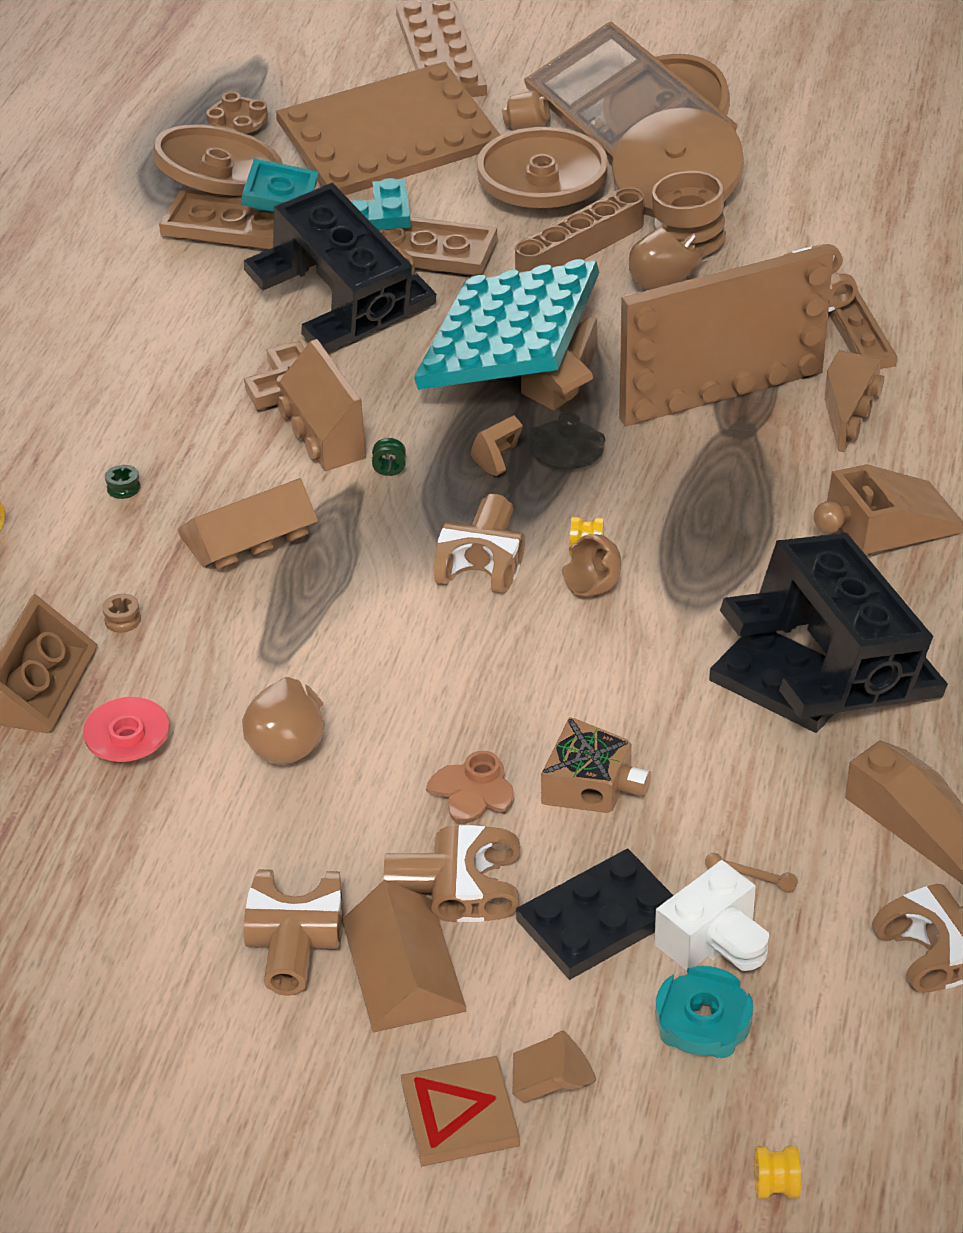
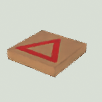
(459, 1111)

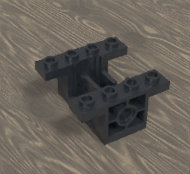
(364, 270)
(855, 616)

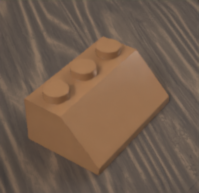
(323, 408)
(249, 524)

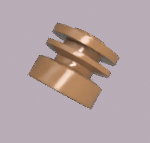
(689, 205)

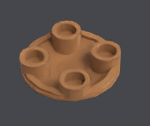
(238, 113)

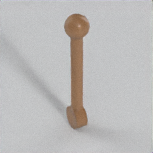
(787, 881)

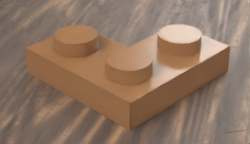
(265, 387)

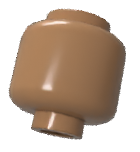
(526, 111)

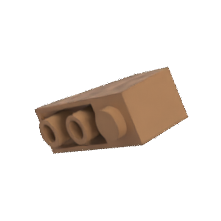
(850, 392)

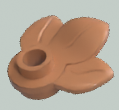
(473, 786)

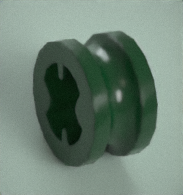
(385, 447)
(122, 481)

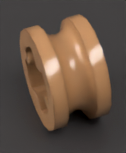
(128, 619)

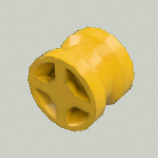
(581, 528)
(777, 1172)

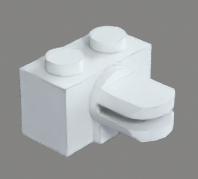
(712, 920)

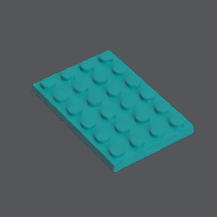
(509, 325)

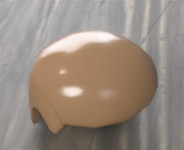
(593, 566)

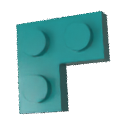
(389, 205)

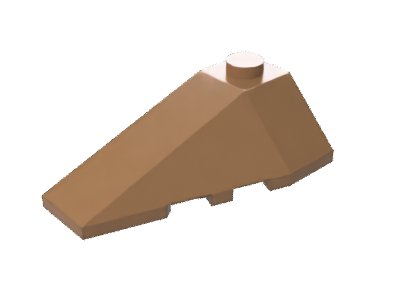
(910, 803)

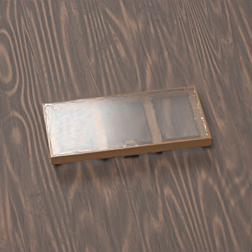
(611, 85)

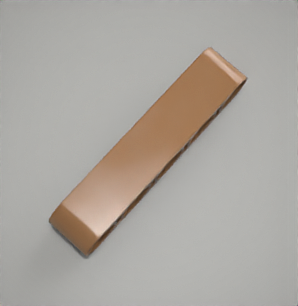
(583, 231)

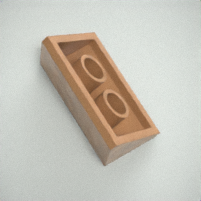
(40, 667)
(401, 958)

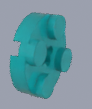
(700, 1034)

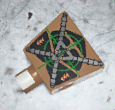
(590, 769)

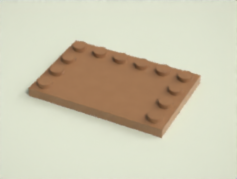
(388, 128)
(723, 334)

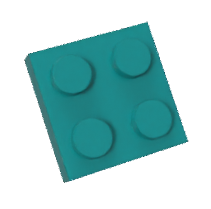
(275, 183)

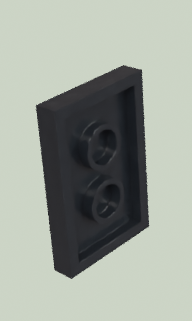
(757, 668)
(595, 913)

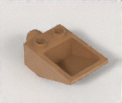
(885, 509)

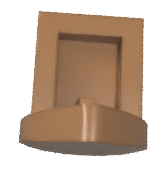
(495, 441)
(549, 1067)

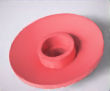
(126, 729)

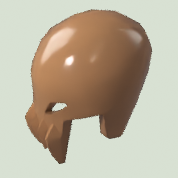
(663, 260)
(284, 722)

